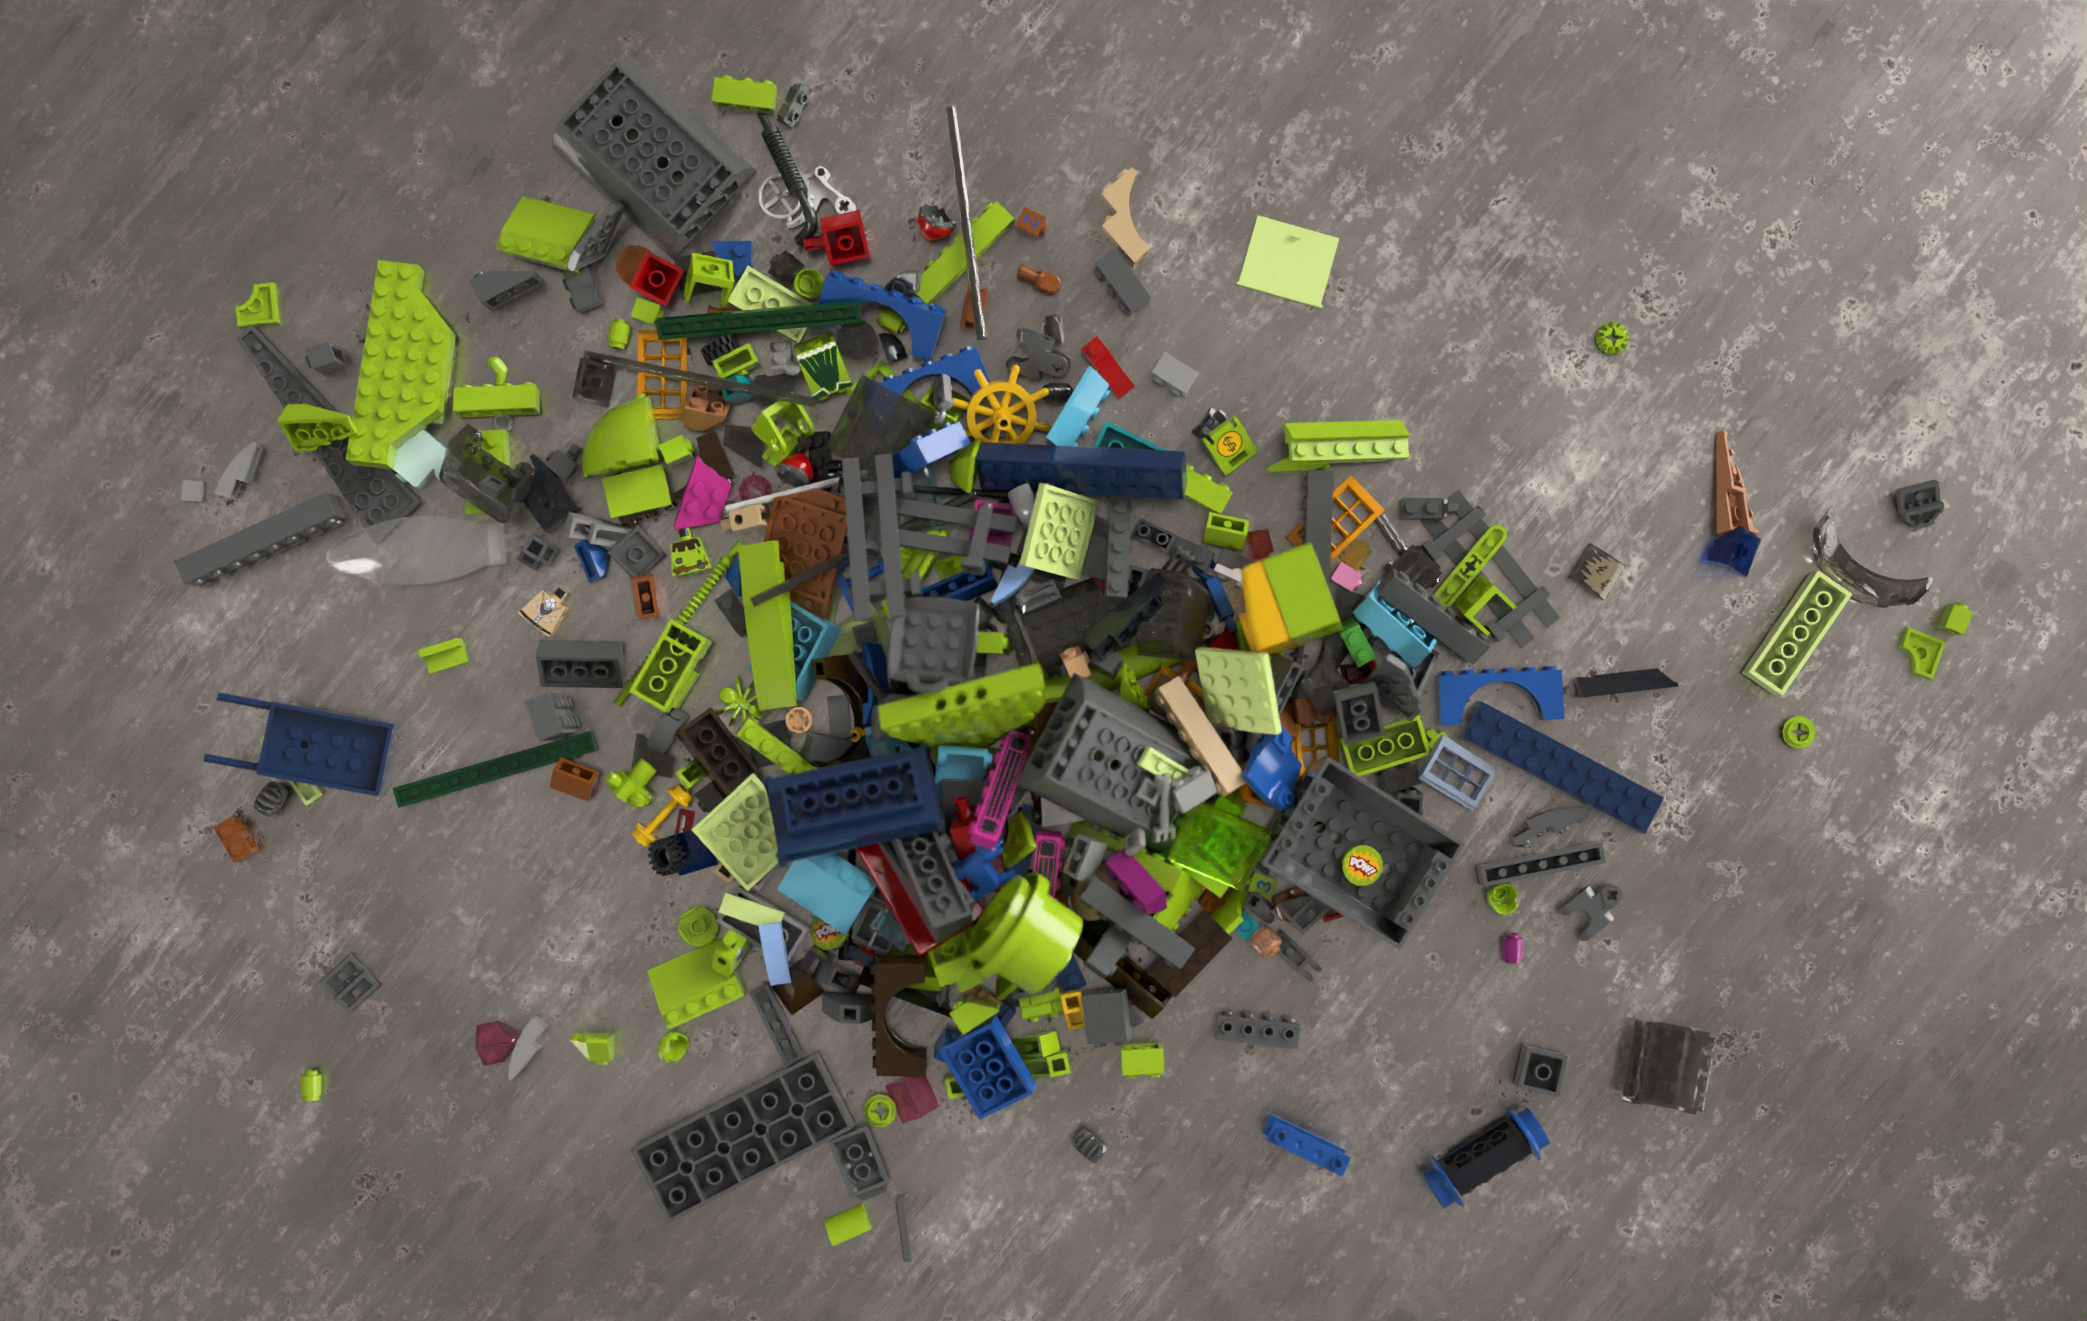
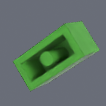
(1356, 642)

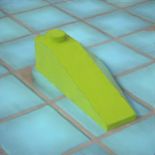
(313, 426)

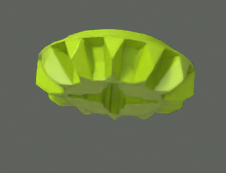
(1606, 344)
(1805, 725)
(873, 1117)

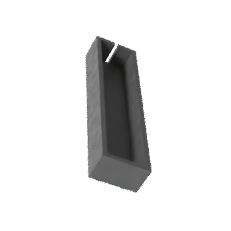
(260, 540)

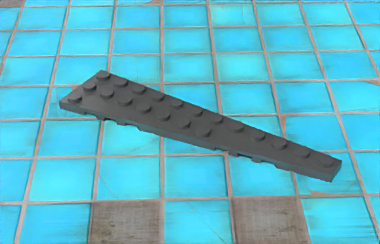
(370, 491)

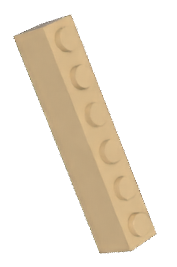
(1199, 735)

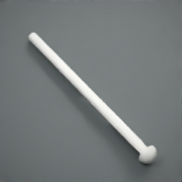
(865, 476)

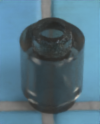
(1054, 328)
(1058, 393)

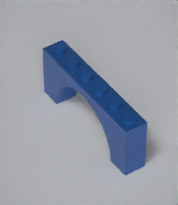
(921, 318)
(958, 367)
(1543, 687)

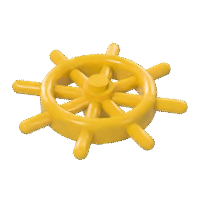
(1001, 414)

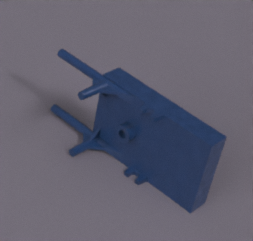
(341, 751)

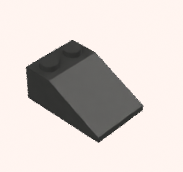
(501, 286)

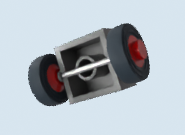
(863, 933)

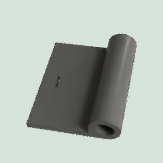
(972, 790)

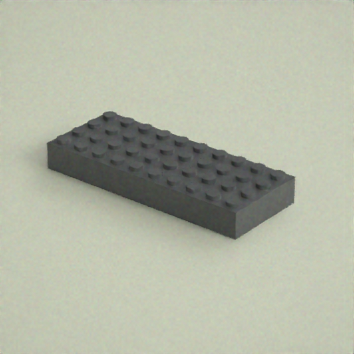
(742, 1137)

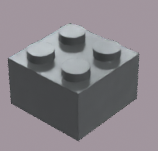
(1540, 1070)

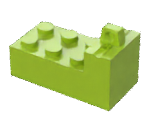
(670, 665)

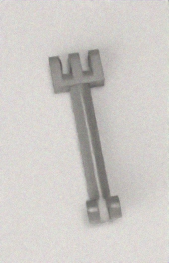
(1165, 829)

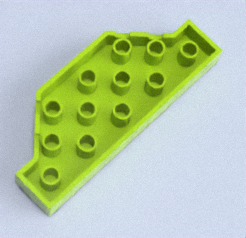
(401, 367)

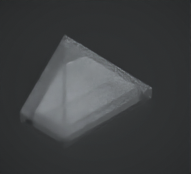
(1038, 596)

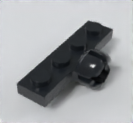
(820, 458)

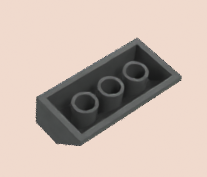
(580, 664)

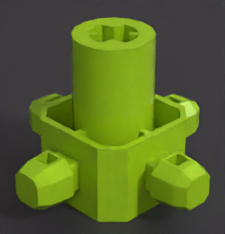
(631, 786)

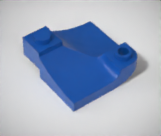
(1273, 770)

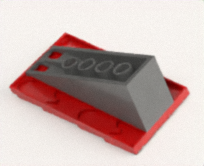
(895, 887)

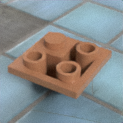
(704, 408)

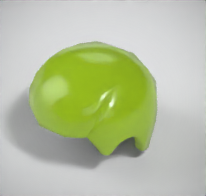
(808, 284)
(1502, 898)
(672, 1046)

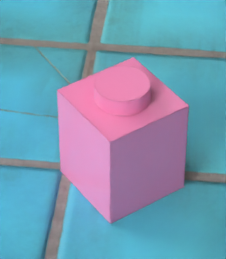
(1346, 577)

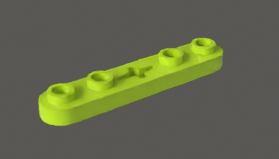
(1483, 551)

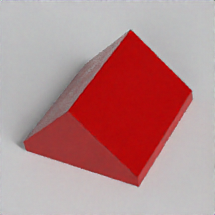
(656, 279)

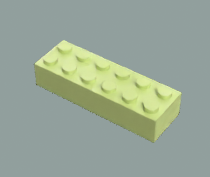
(1797, 633)

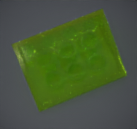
(1218, 844)

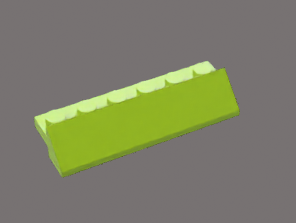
(1346, 441)

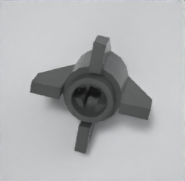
(1209, 423)

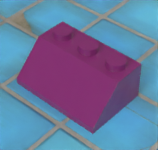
(1136, 883)

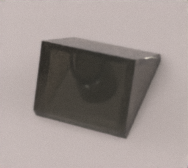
(593, 383)

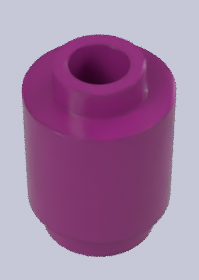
(1512, 948)

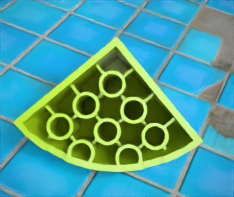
(622, 439)

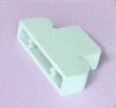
(419, 459)

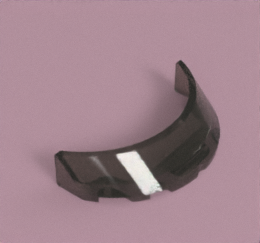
(1855, 578)

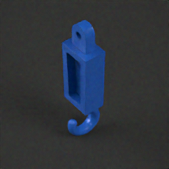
(1219, 598)

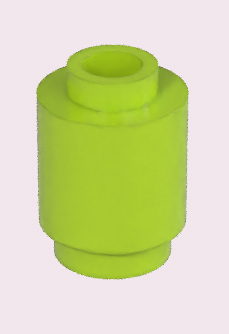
(891, 320)
(618, 334)
(310, 1085)

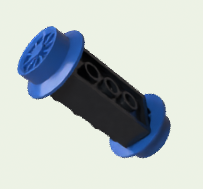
(1485, 1157)

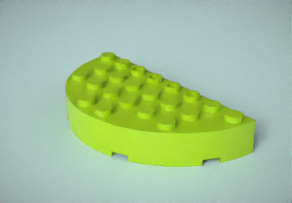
(967, 710)

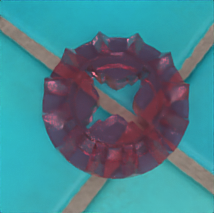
(754, 480)

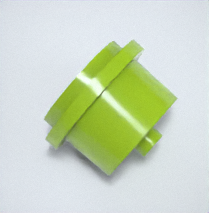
(1024, 935)

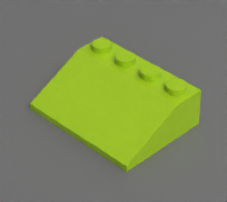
(544, 232)
(690, 986)

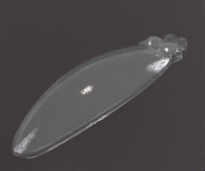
(420, 549)

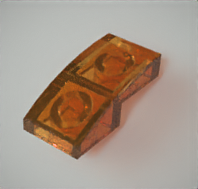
(1211, 902)

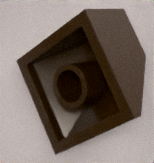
(801, 990)

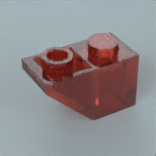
(1259, 544)

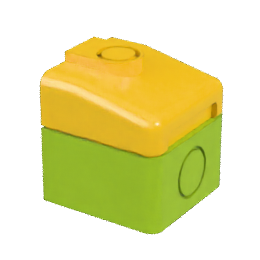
(1287, 601)

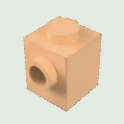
(1076, 662)

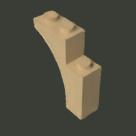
(1120, 226)

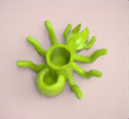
(739, 701)

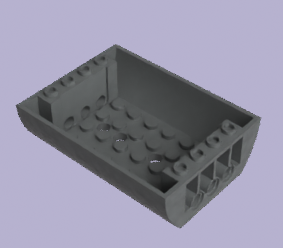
(629, 169)
(1067, 775)
(1363, 815)

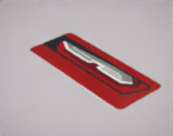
(684, 821)

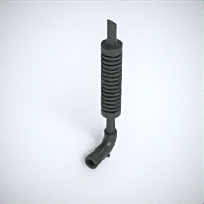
(790, 176)

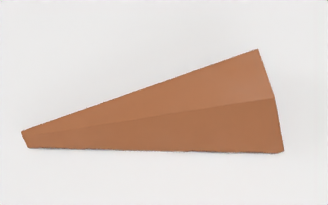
(1730, 491)

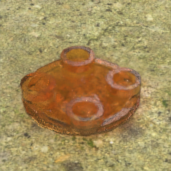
(629, 262)

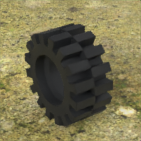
(719, 348)
(658, 858)

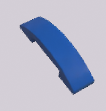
(874, 655)

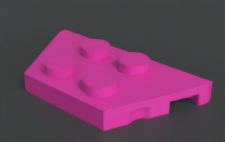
(702, 497)

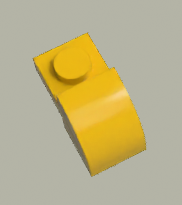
(1073, 1009)

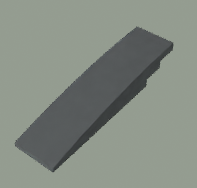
(932, 878)

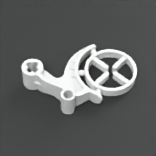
(817, 190)

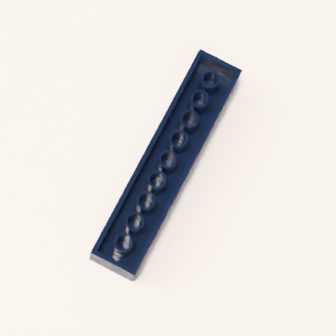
(1083, 469)
(1561, 767)

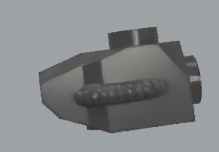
(1412, 799)

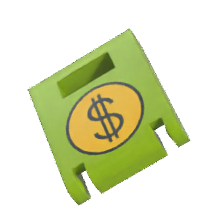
(1228, 443)

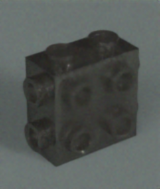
(1416, 566)

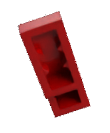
(1107, 367)

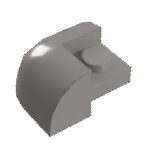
(1022, 504)

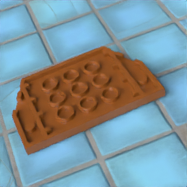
(809, 532)

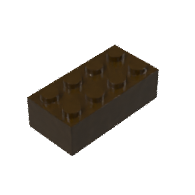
(717, 752)
(1206, 938)

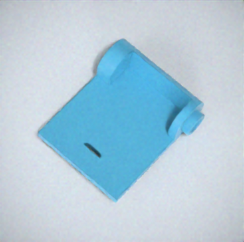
(960, 763)

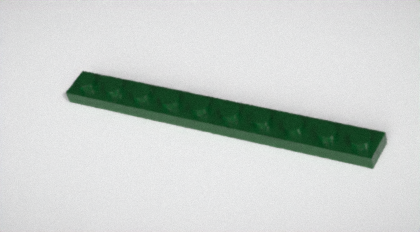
(758, 320)
(494, 769)

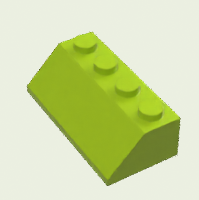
(1178, 905)

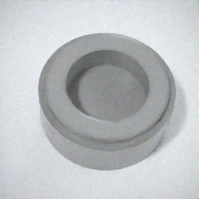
(503, 423)

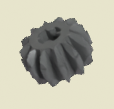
(270, 799)
(1088, 1146)

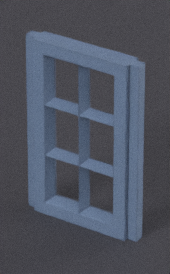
(1466, 756)

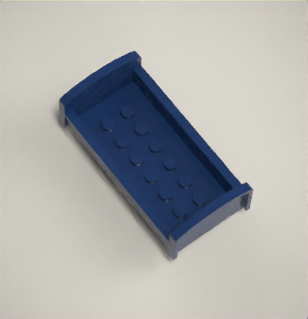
(854, 804)

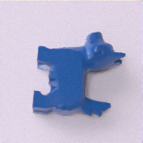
(980, 871)

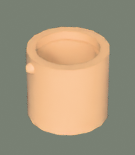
(799, 720)

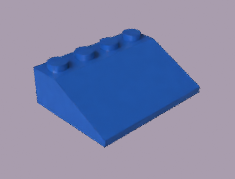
(988, 1067)

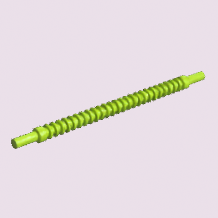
(726, 561)

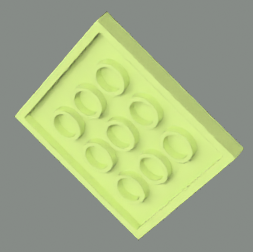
(1059, 532)
(1238, 690)
(742, 833)

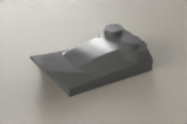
(859, 1163)

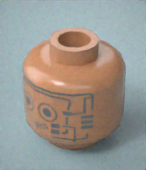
(1266, 942)

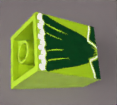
(822, 366)

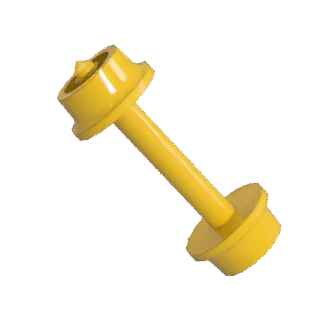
(644, 835)

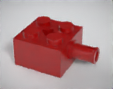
(833, 238)
(960, 827)

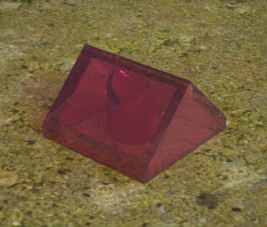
(912, 1097)

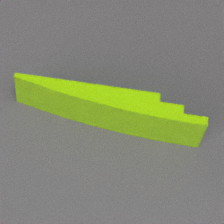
(768, 626)

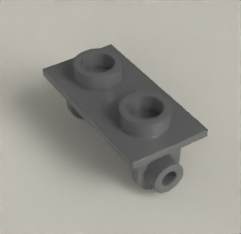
(790, 113)

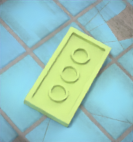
(761, 292)

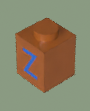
(1031, 223)

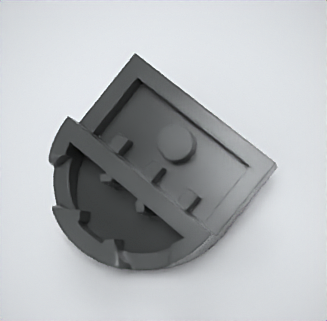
(1920, 503)

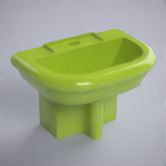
(920, 560)

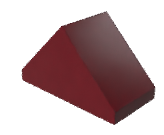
(1354, 675)

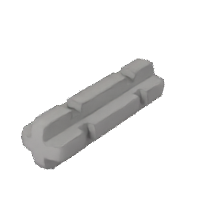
(1390, 532)

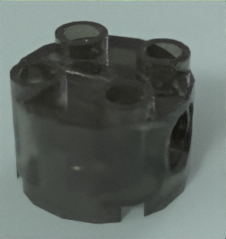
(857, 342)

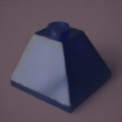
(1735, 551)
(697, 853)

